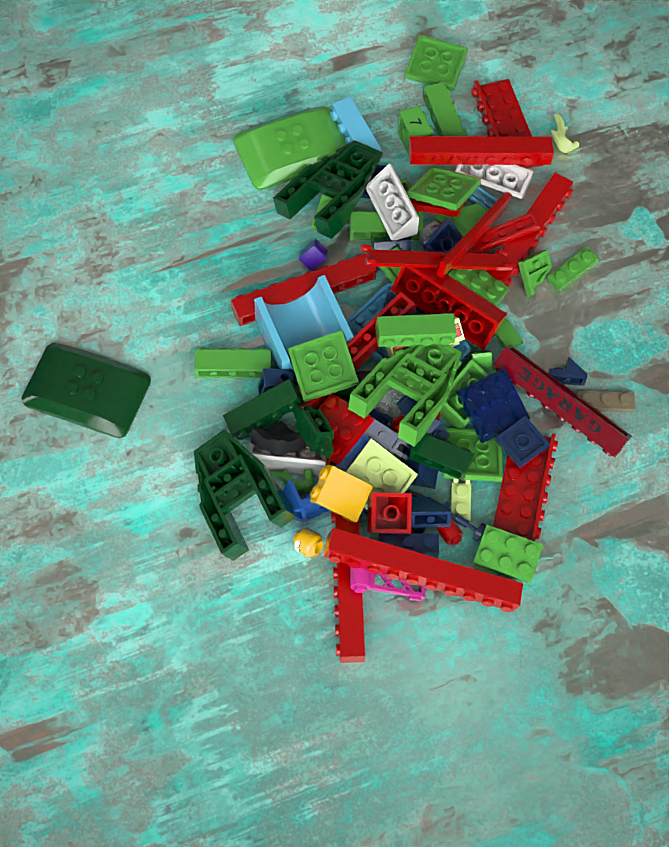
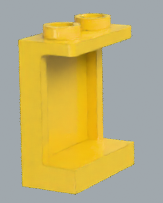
(340, 493)

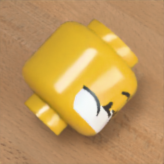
(308, 542)

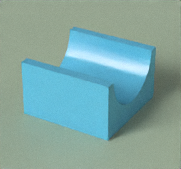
(299, 322)

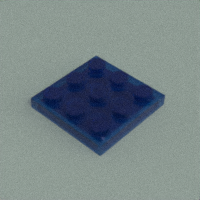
(492, 405)

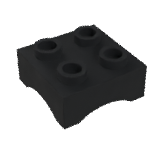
(277, 439)

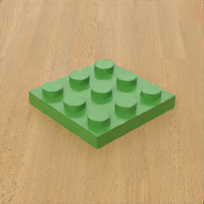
(436, 62)
(444, 188)
(323, 366)
(486, 459)

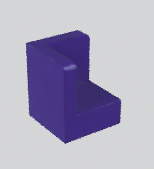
(313, 254)

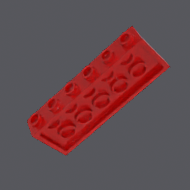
(501, 111)
(524, 493)

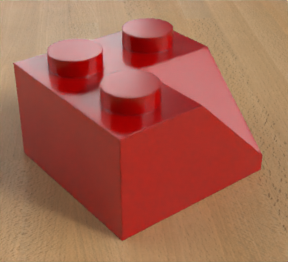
(389, 512)

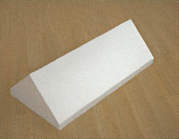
(501, 177)
(393, 204)
(293, 462)

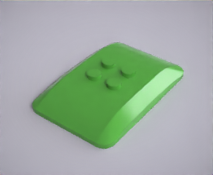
(287, 145)

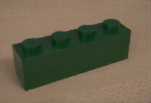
(263, 409)

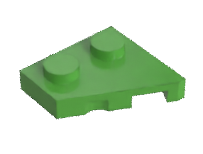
(534, 270)

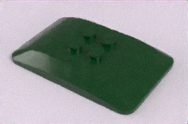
(86, 389)

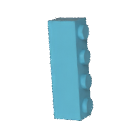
(352, 123)

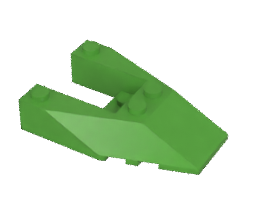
(419, 373)

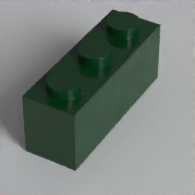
(442, 456)

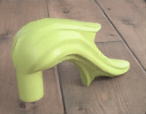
(560, 138)

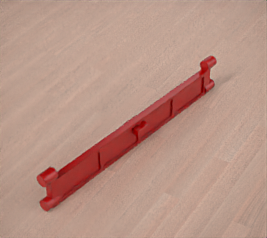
(428, 259)

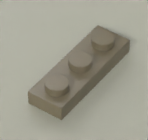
(609, 401)

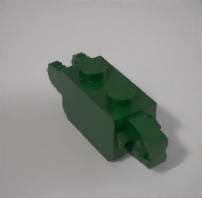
(314, 430)

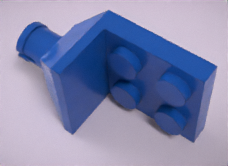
(303, 508)

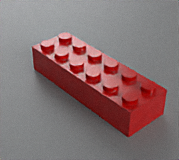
(445, 295)

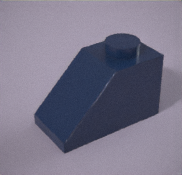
(429, 513)

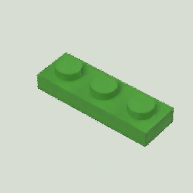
(572, 269)

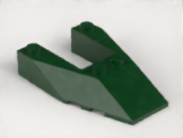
(338, 176)
(228, 478)

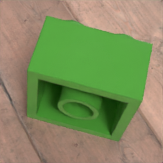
(413, 123)

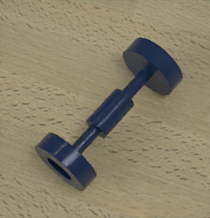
(465, 523)

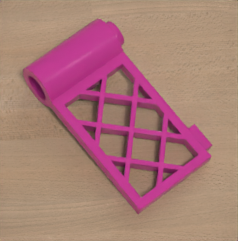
(363, 580)

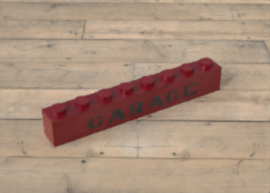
(562, 401)

